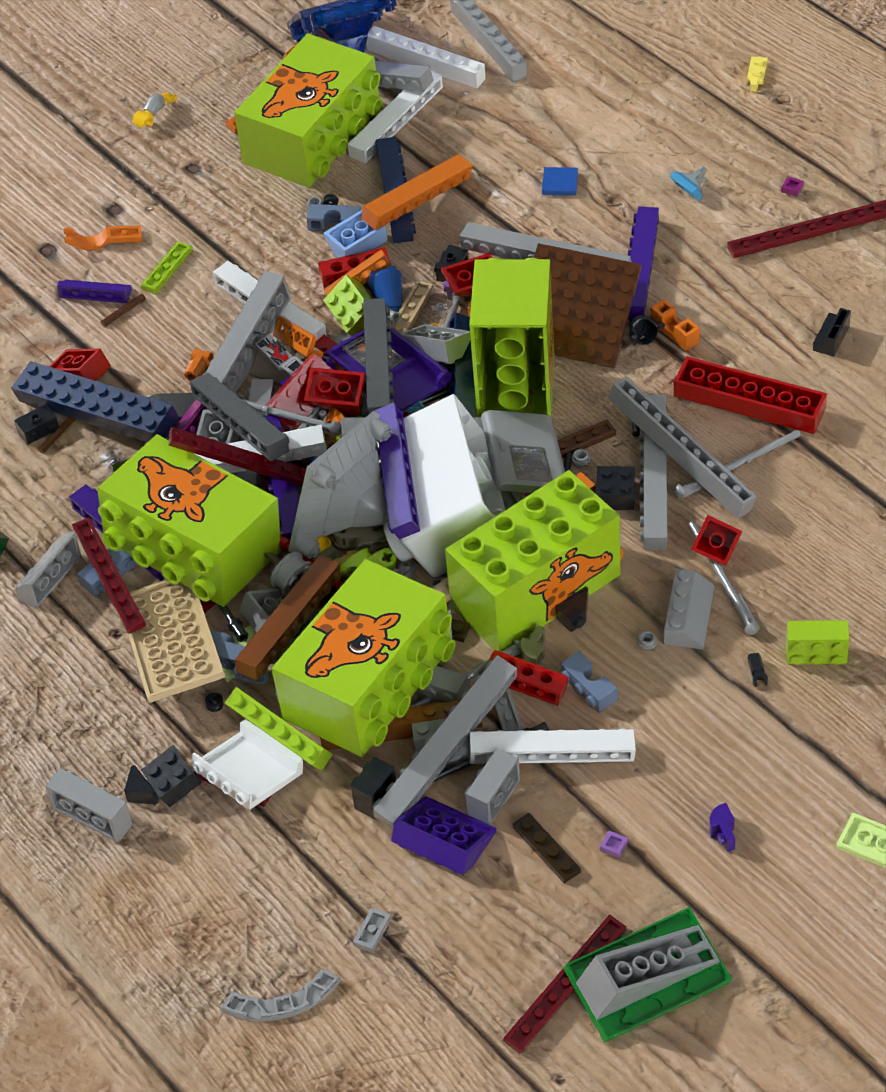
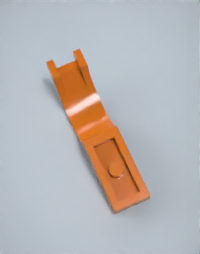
(110, 234)

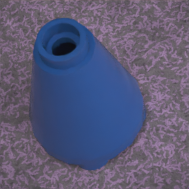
(387, 285)

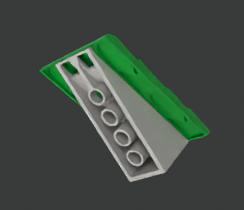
(647, 974)

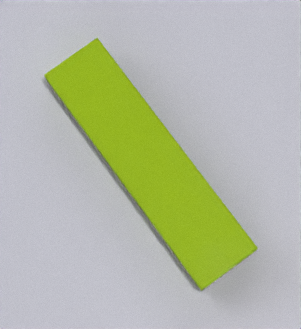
(166, 267)

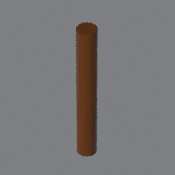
(122, 310)
(56, 434)

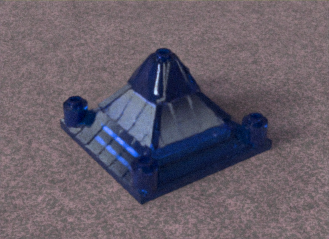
(340, 21)

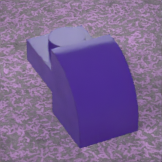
(721, 825)

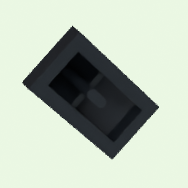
(138, 788)

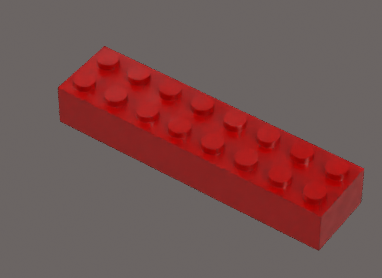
(750, 394)

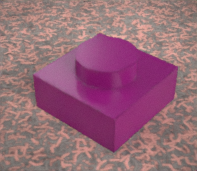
(792, 186)

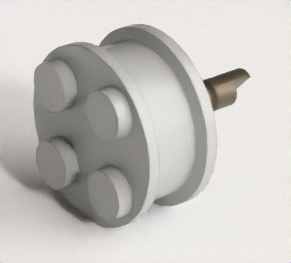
(287, 571)

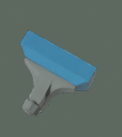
(690, 181)

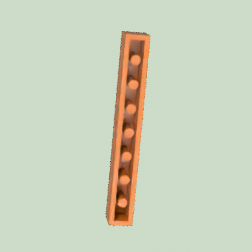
(416, 192)

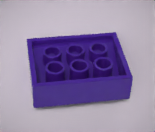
(442, 834)

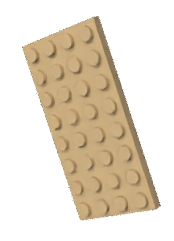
(176, 645)

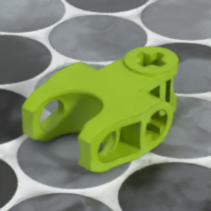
(357, 558)

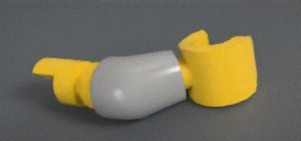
(151, 108)

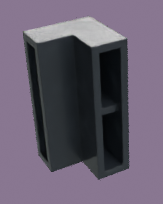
(832, 332)

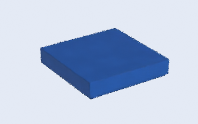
(559, 181)

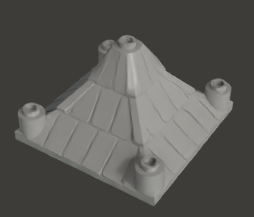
(342, 488)

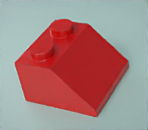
(716, 540)

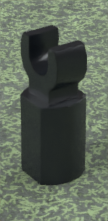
(757, 668)

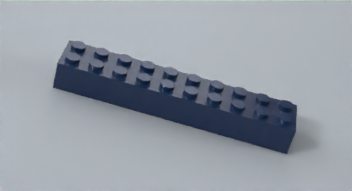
(95, 402)

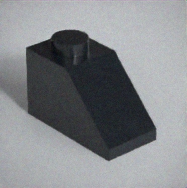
(573, 610)

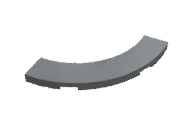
(285, 1005)

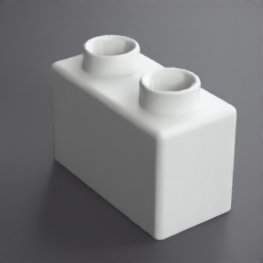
(450, 482)

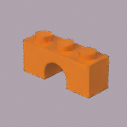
(683, 333)

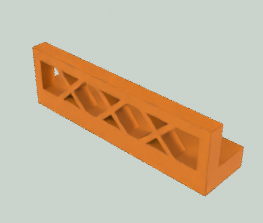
(361, 272)
(293, 340)

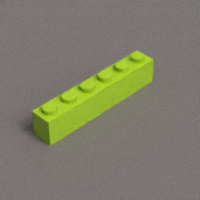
(279, 728)

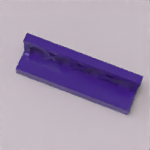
(94, 291)

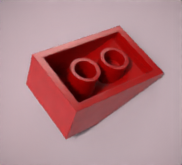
(461, 275)
(83, 362)
(336, 390)

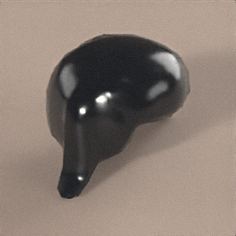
(643, 326)

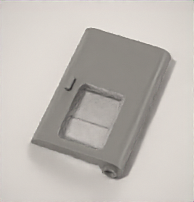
(522, 450)

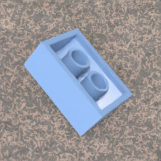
(354, 236)

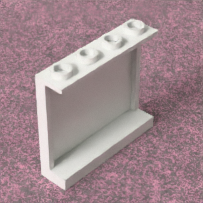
(249, 765)

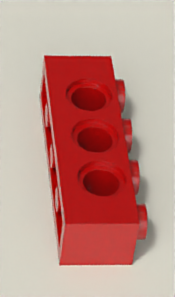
(336, 268)
(535, 679)

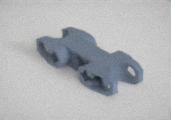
(228, 651)

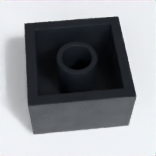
(616, 486)
(171, 776)
(371, 785)

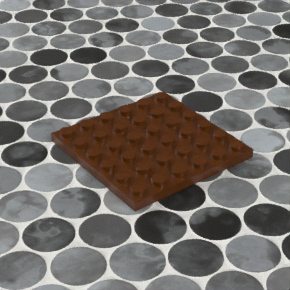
(589, 303)

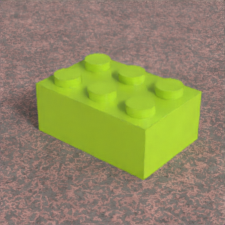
(347, 304)
(817, 642)

